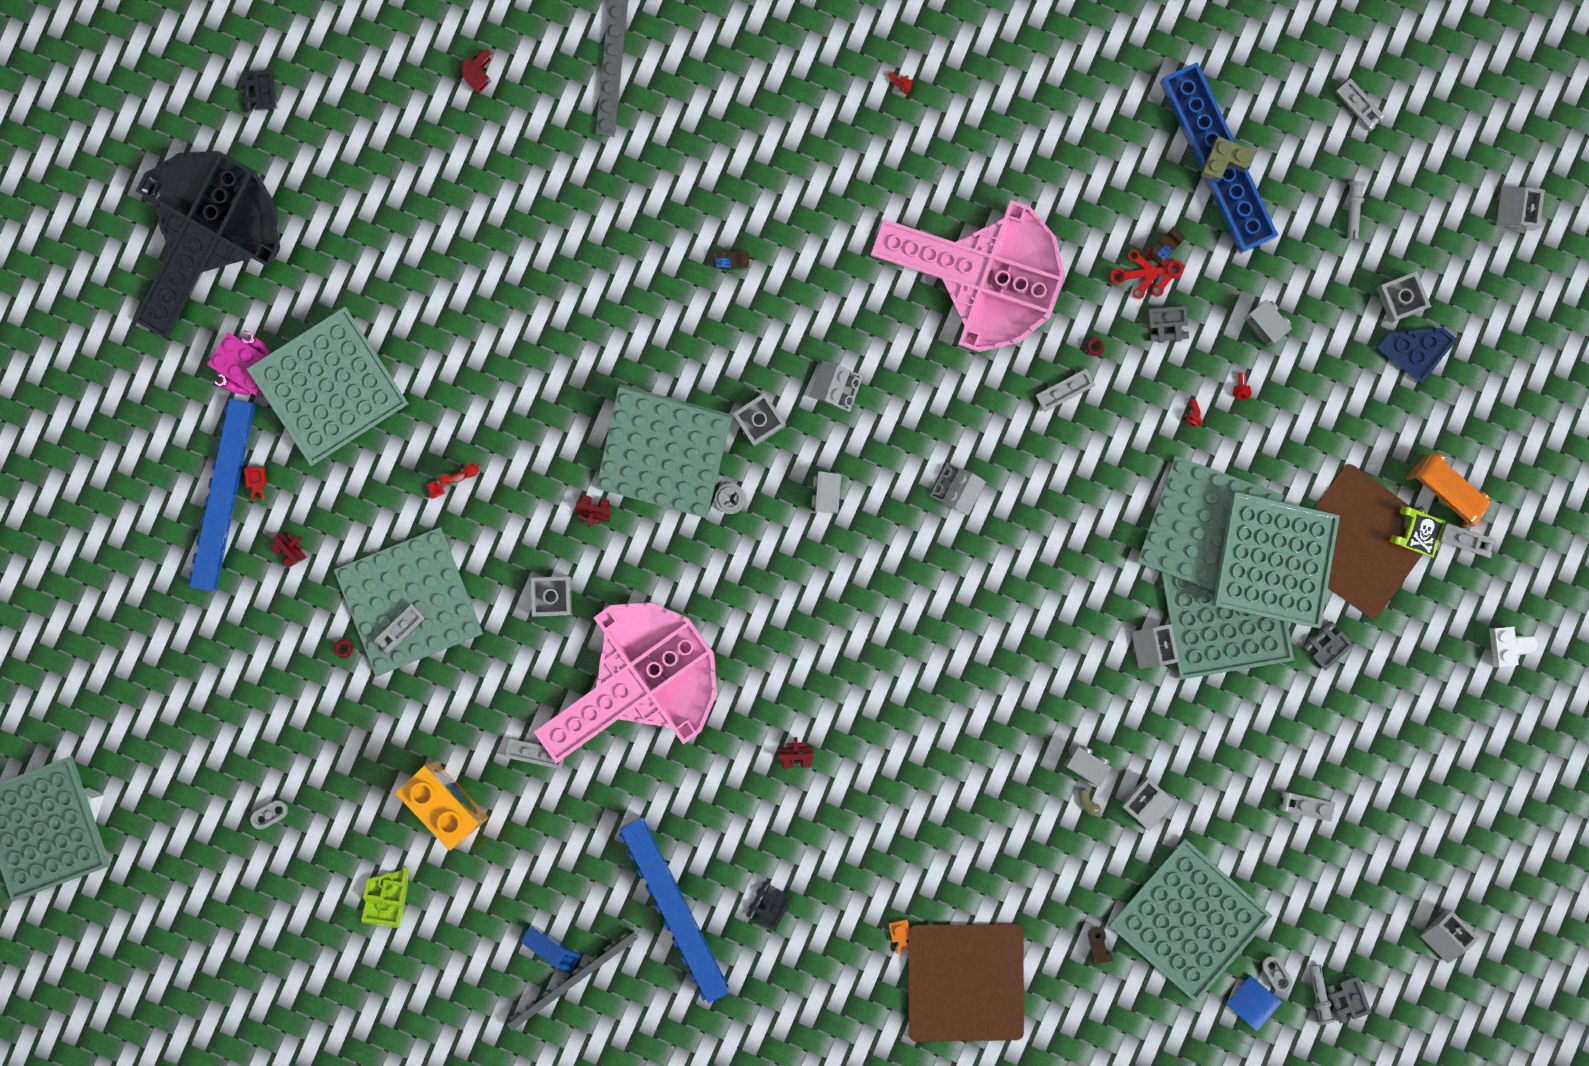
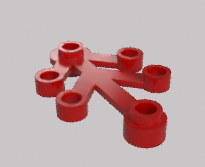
(1149, 272)
(436, 489)

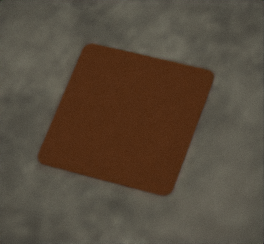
(1364, 561)
(966, 982)

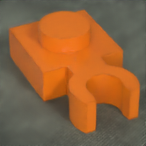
(899, 933)

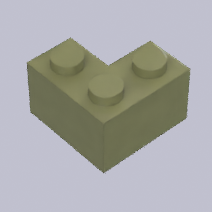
(1225, 154)

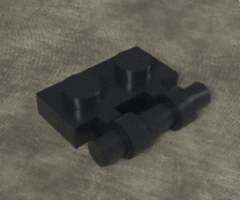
(264, 89)
(775, 908)

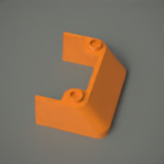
(1451, 488)

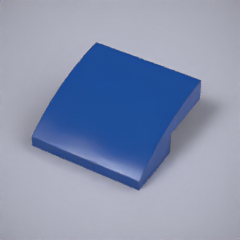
(1254, 1003)

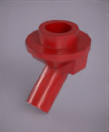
(903, 83)
(1242, 391)
(1194, 418)

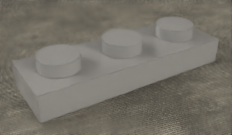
(1065, 390)
(530, 753)

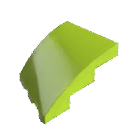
(385, 899)

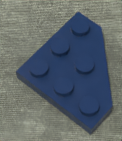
(1417, 350)

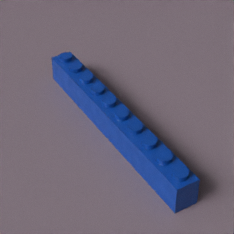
(222, 495)

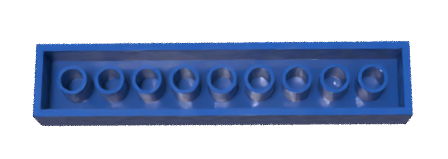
(1201, 125)
(675, 910)

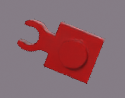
(256, 479)

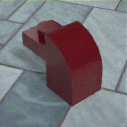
(473, 73)

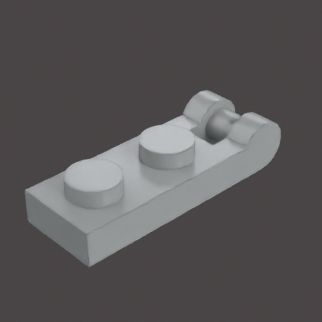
(1360, 104)
(1467, 540)
(400, 628)
(1307, 806)

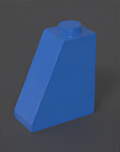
(550, 949)

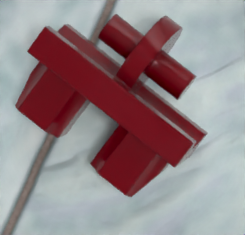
(592, 513)
(290, 546)
(796, 751)

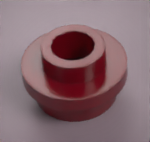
(1099, 342)
(337, 648)

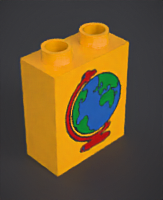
(442, 805)

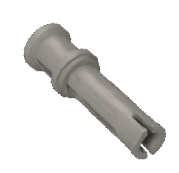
(1355, 199)
(1322, 1003)

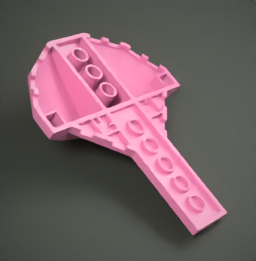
(998, 277)
(650, 673)

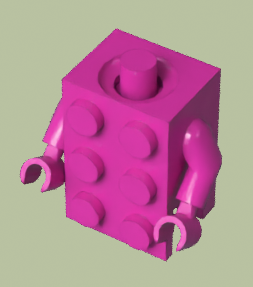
(232, 360)

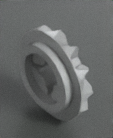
(739, 498)

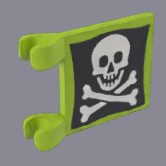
(1422, 533)

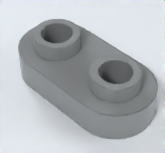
(270, 814)
(1276, 973)

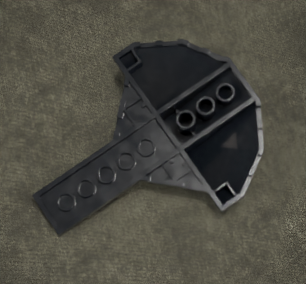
(210, 218)

